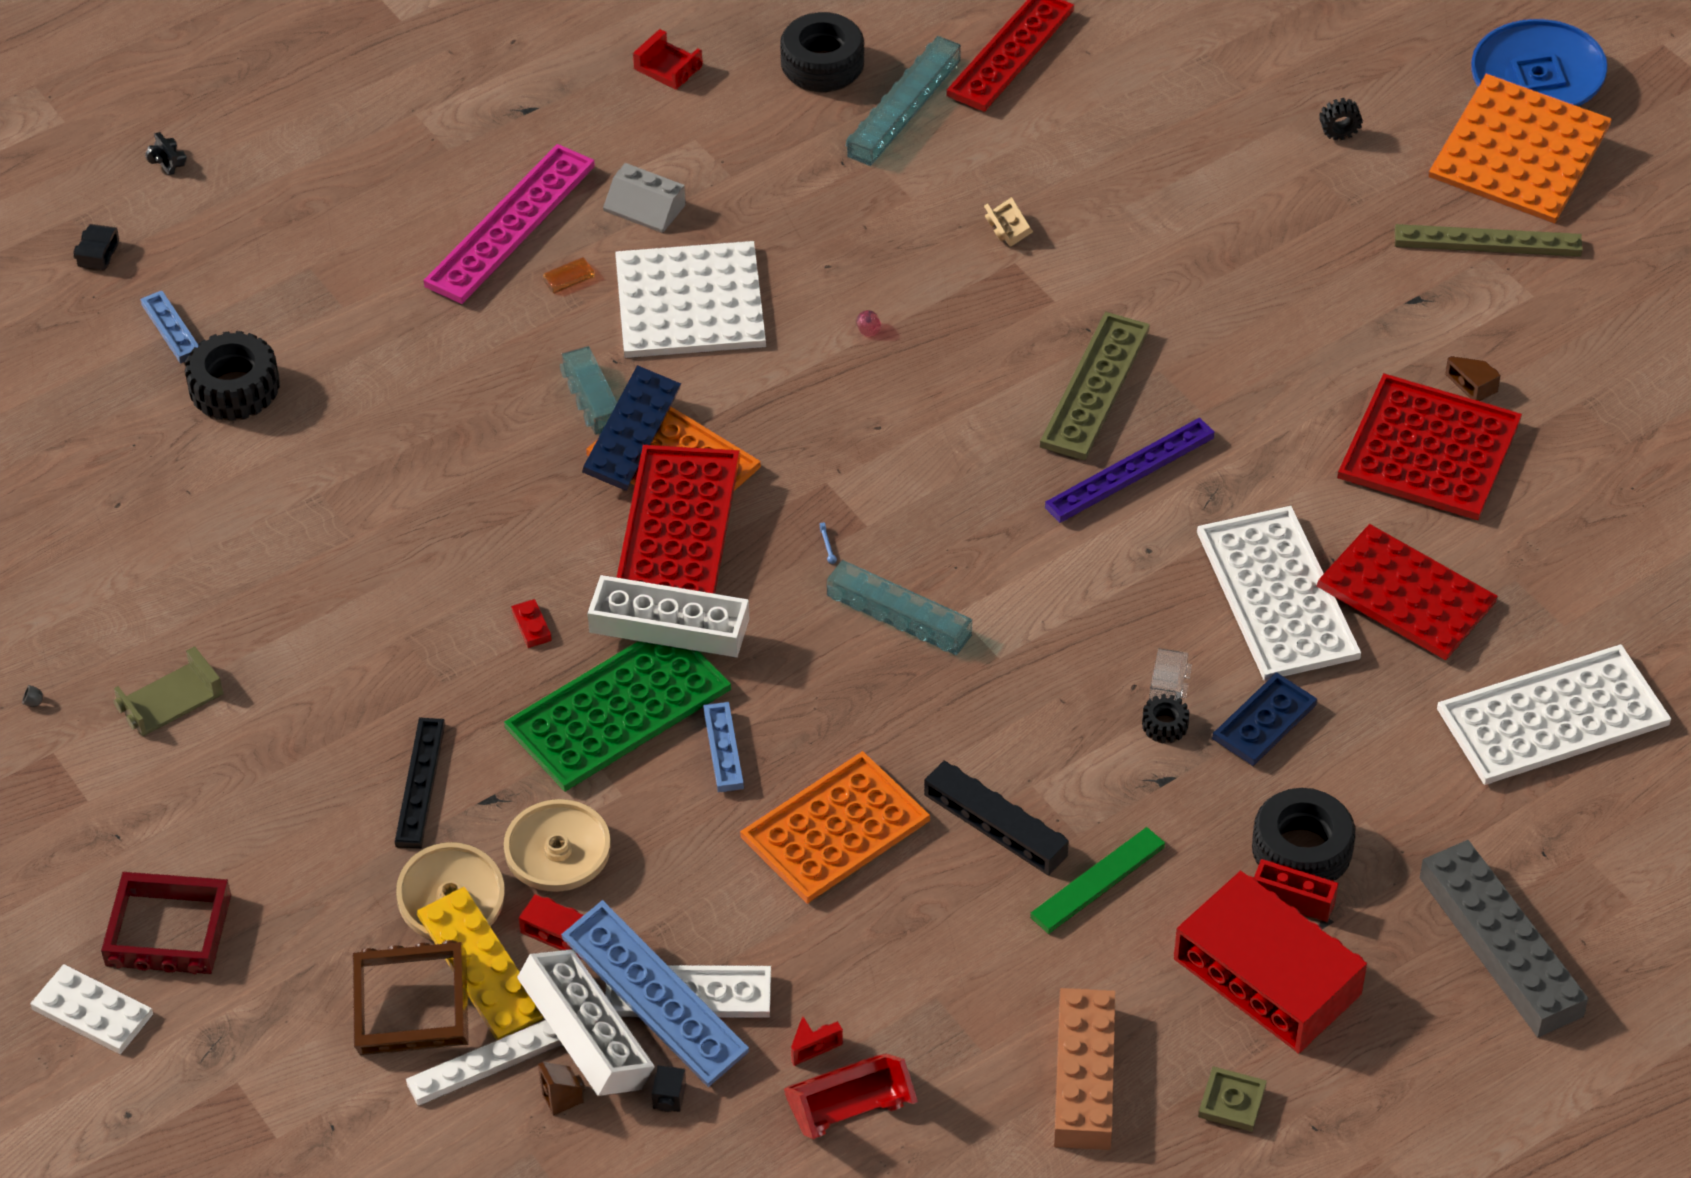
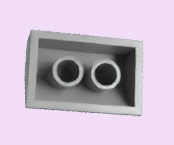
(645, 198)

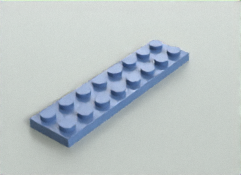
(655, 993)

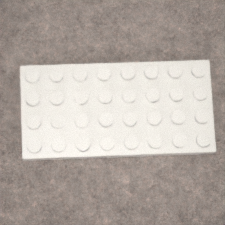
(1274, 594)
(1553, 714)

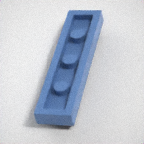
(169, 325)
(723, 747)

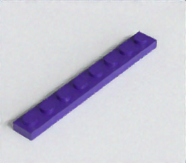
(1129, 470)

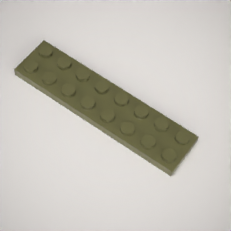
(1094, 386)

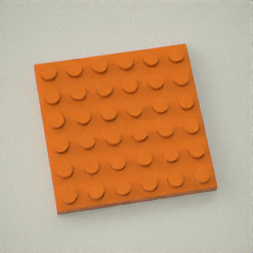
(1520, 148)

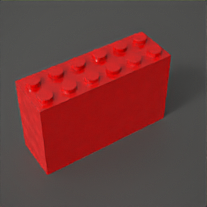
(1270, 961)

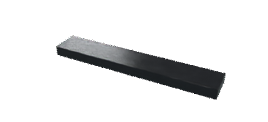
(420, 783)

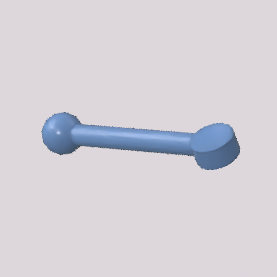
(831, 558)

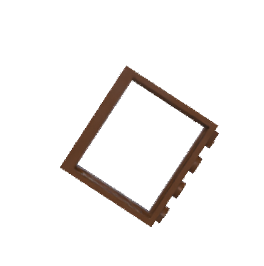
(411, 1039)

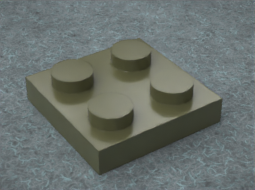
(1232, 1099)

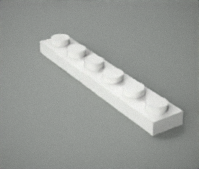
(482, 1062)

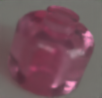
(868, 323)

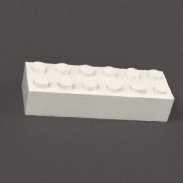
(668, 616)
(585, 1022)

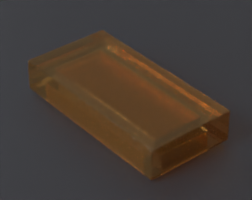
(568, 275)

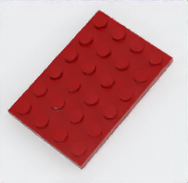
(1407, 591)

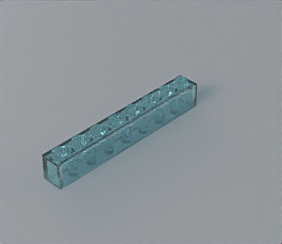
(903, 100)

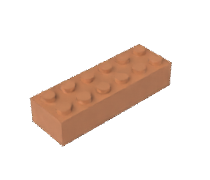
(1085, 1069)

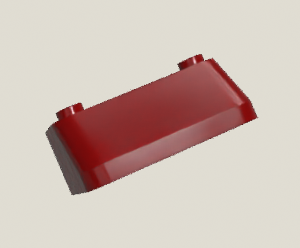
(849, 1092)

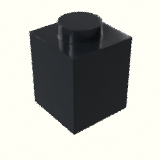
(668, 1088)

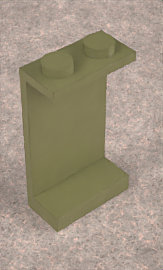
(170, 695)

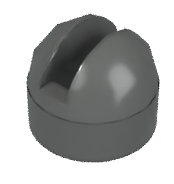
(32, 696)

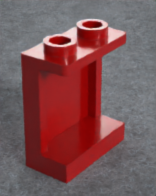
(666, 61)

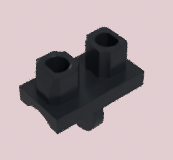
(165, 154)

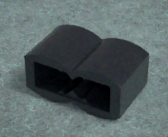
(96, 246)

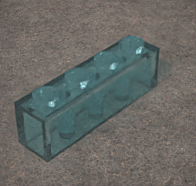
(589, 386)

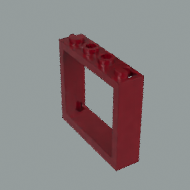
(173, 888)

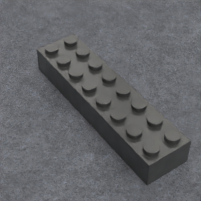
(1503, 938)

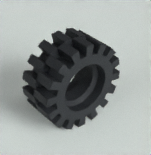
(1338, 110)
(1168, 707)

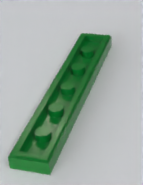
(1097, 880)

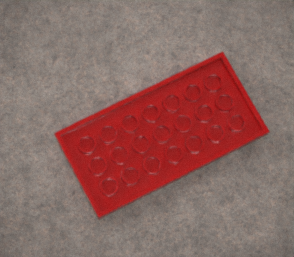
(679, 517)

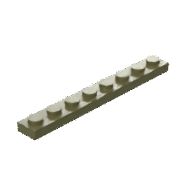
(1488, 240)

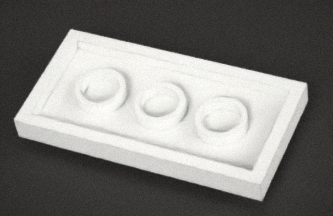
(91, 1009)

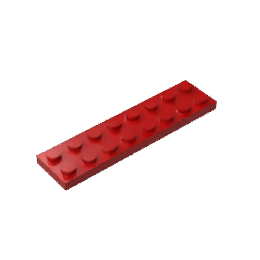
(1009, 52)

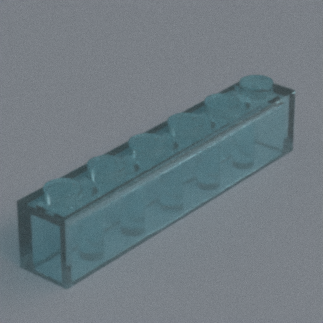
(899, 607)

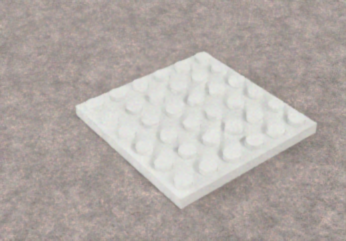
(690, 299)

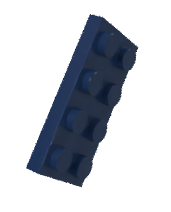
(1264, 719)

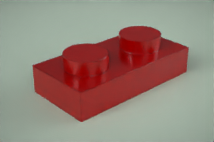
(531, 623)

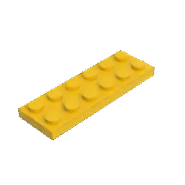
(490, 970)

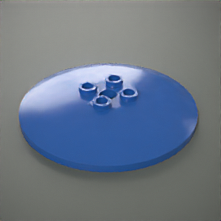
(1564, 55)

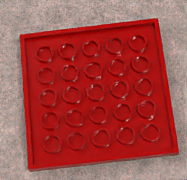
(1430, 446)

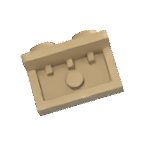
(1009, 222)

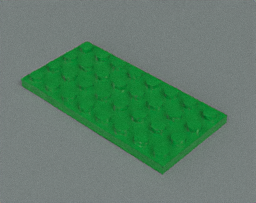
(615, 709)

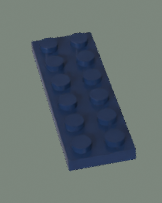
(631, 426)

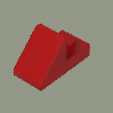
(811, 1044)

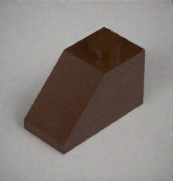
(1473, 377)
(560, 1087)

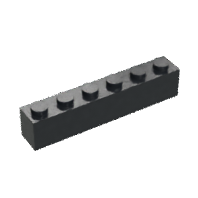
(996, 817)

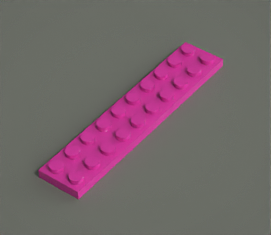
(509, 224)

